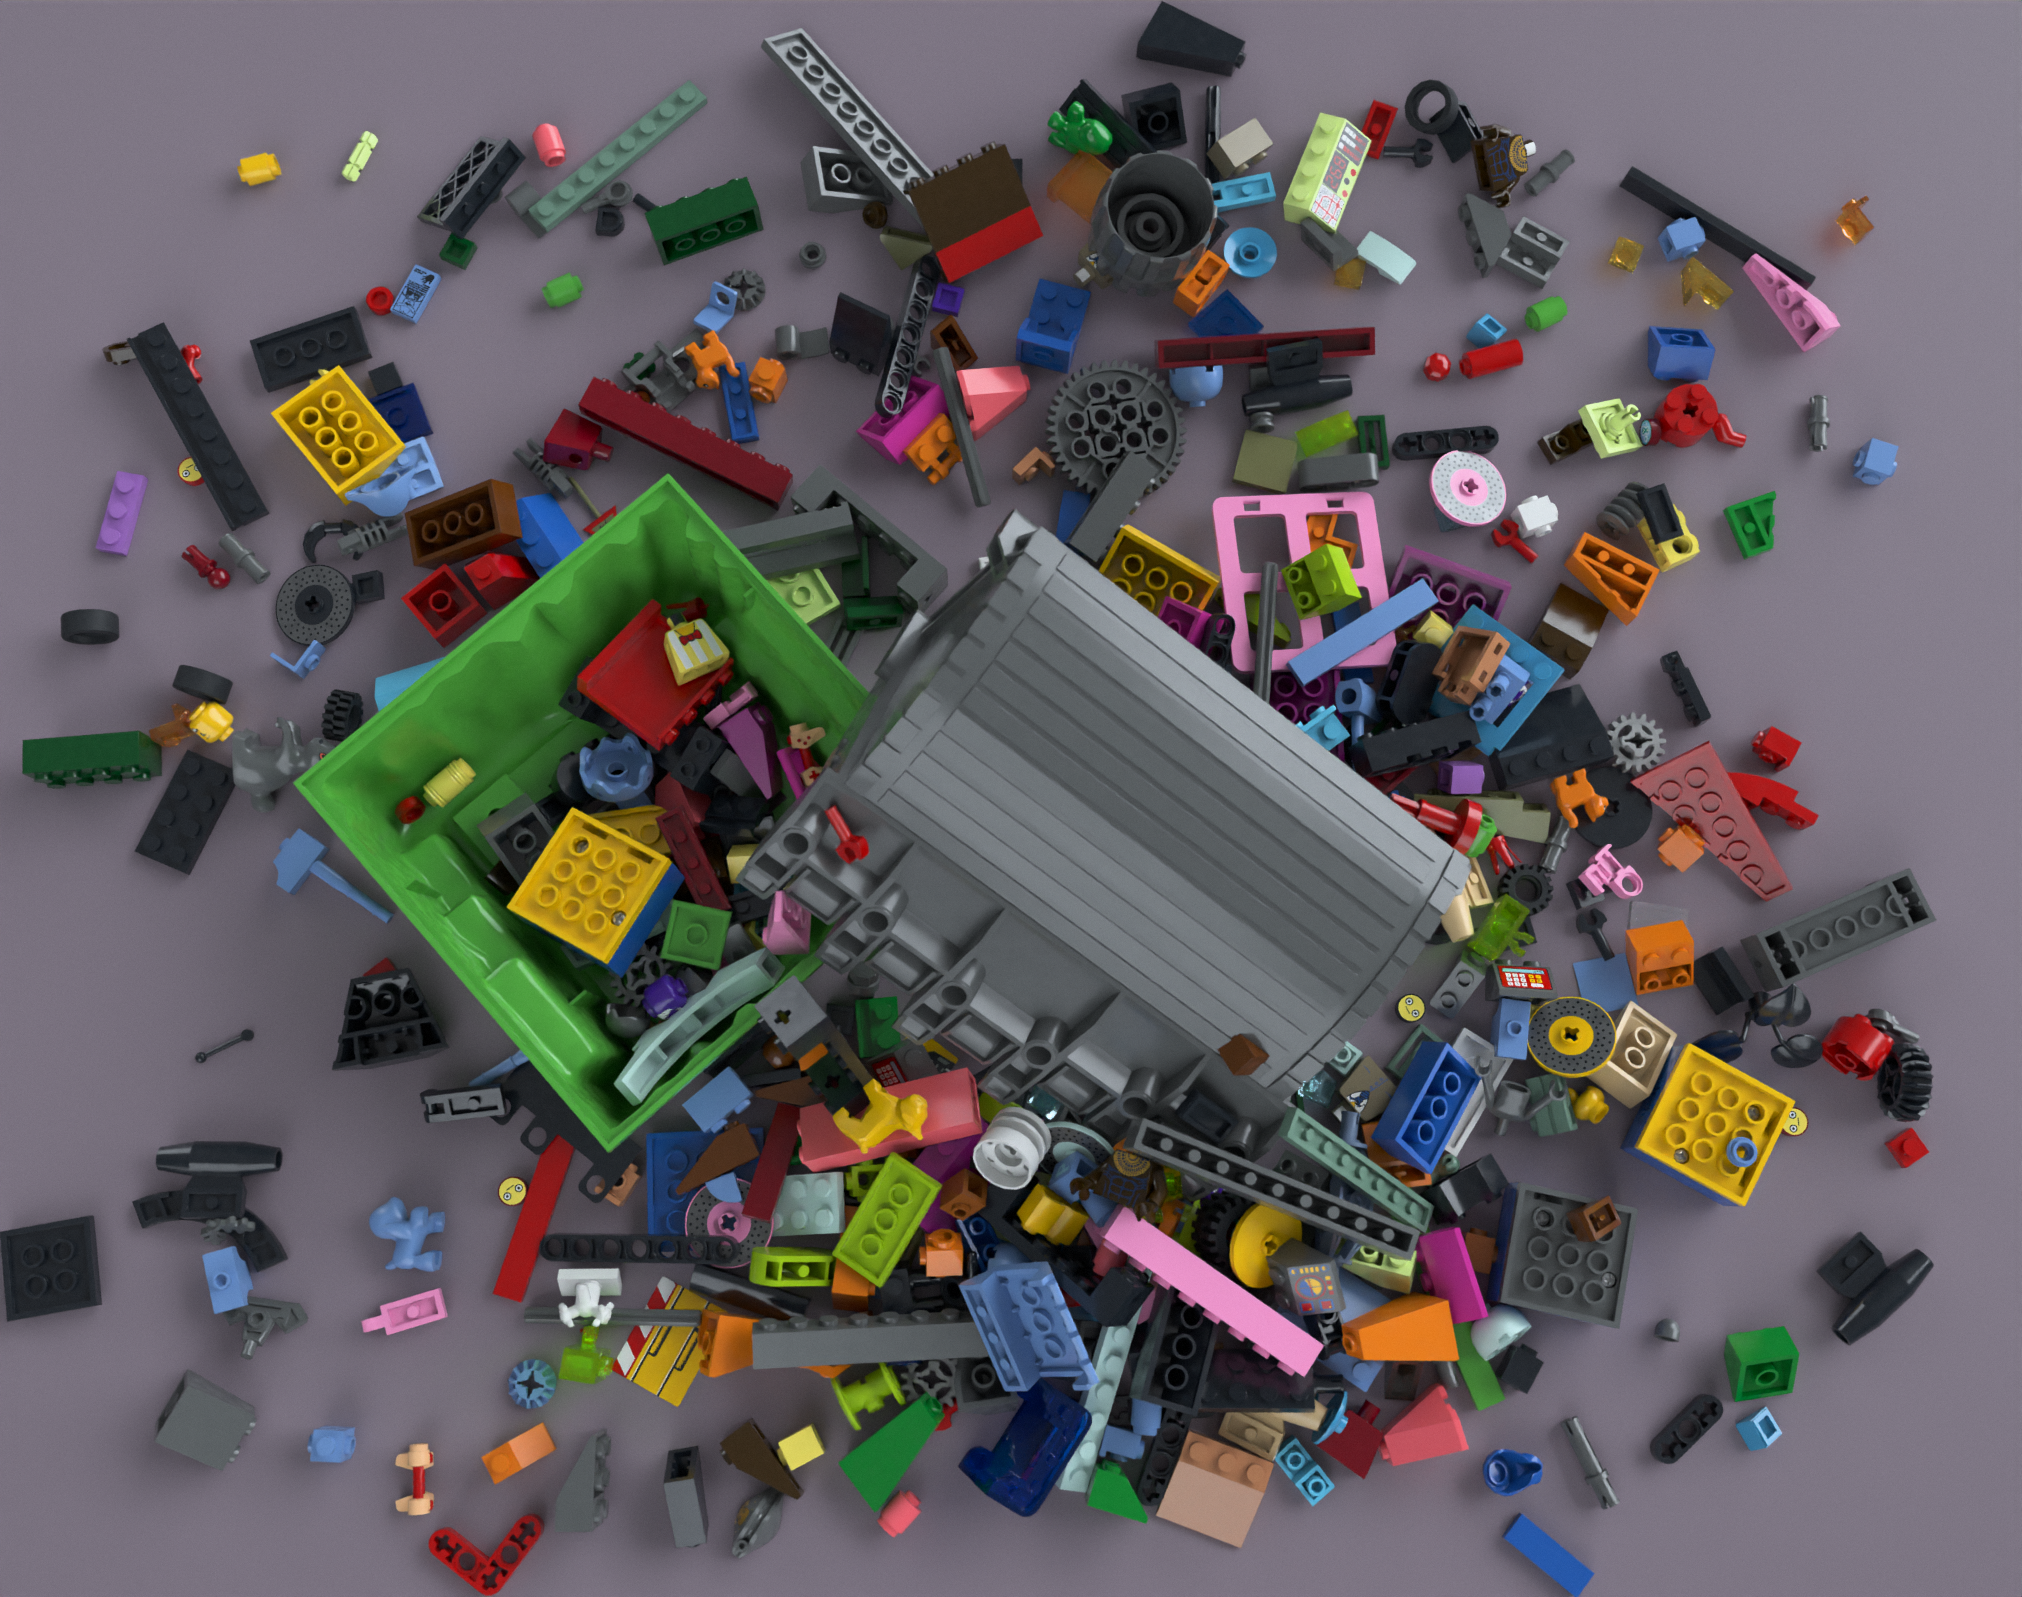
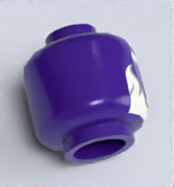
(665, 997)

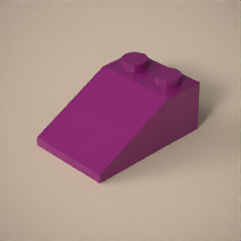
(755, 743)

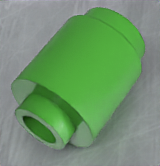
(563, 290)
(1545, 313)
(1484, 836)

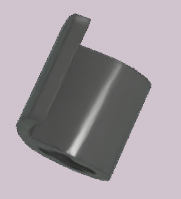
(520, 201)
(802, 345)

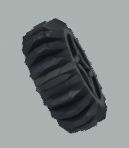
(1905, 1083)

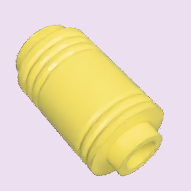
(448, 783)

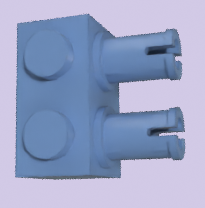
(1502, 688)
(718, 1101)

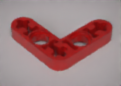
(483, 1563)

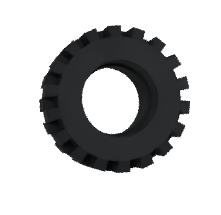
(1213, 1224)

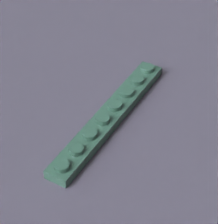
(618, 156)
(1355, 1169)

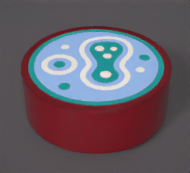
(1650, 432)

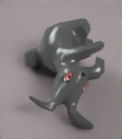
(269, 768)

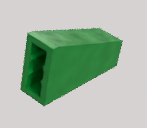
(889, 1452)

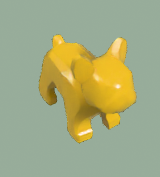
(882, 1117)

